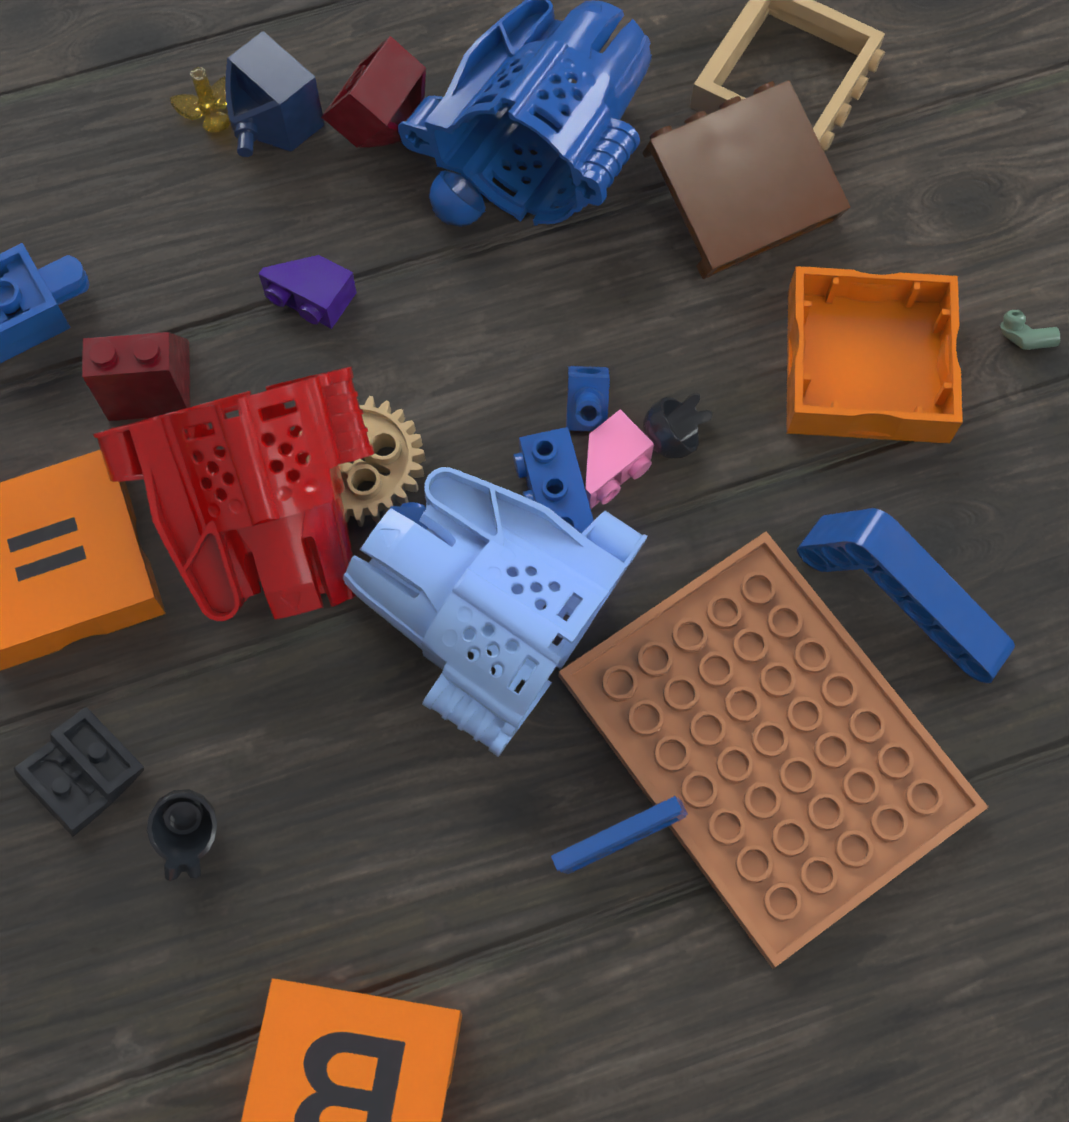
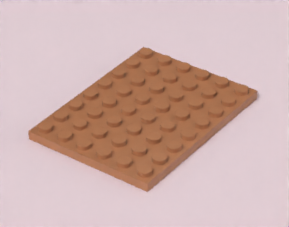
(778, 741)

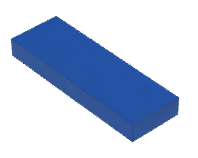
(620, 835)

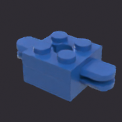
(38, 295)

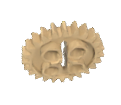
(384, 431)

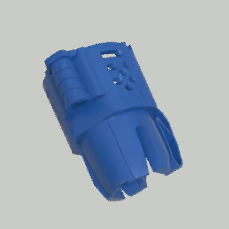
(520, 97)

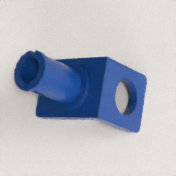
(587, 397)

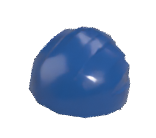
(455, 199)

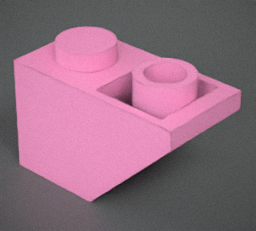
(613, 456)

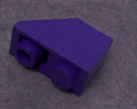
(310, 286)

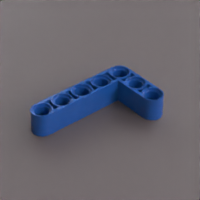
(914, 582)

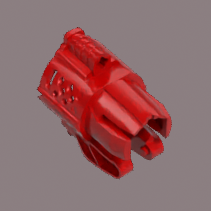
(273, 511)

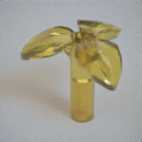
(208, 101)

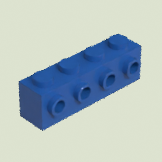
(554, 476)

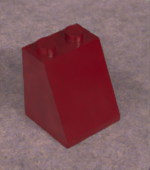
(138, 374)

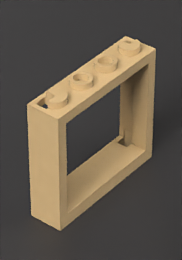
(814, 19)

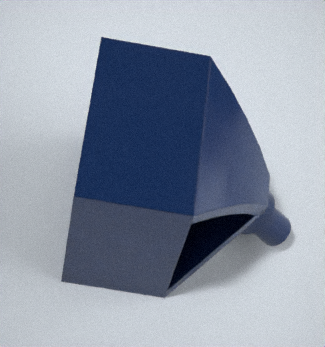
(270, 97)

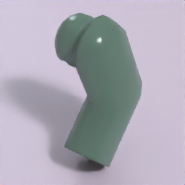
(1025, 337)

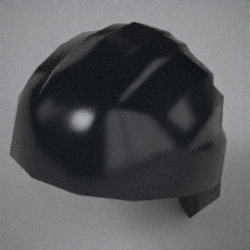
(674, 425)
(182, 831)

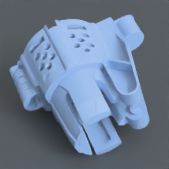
(482, 586)

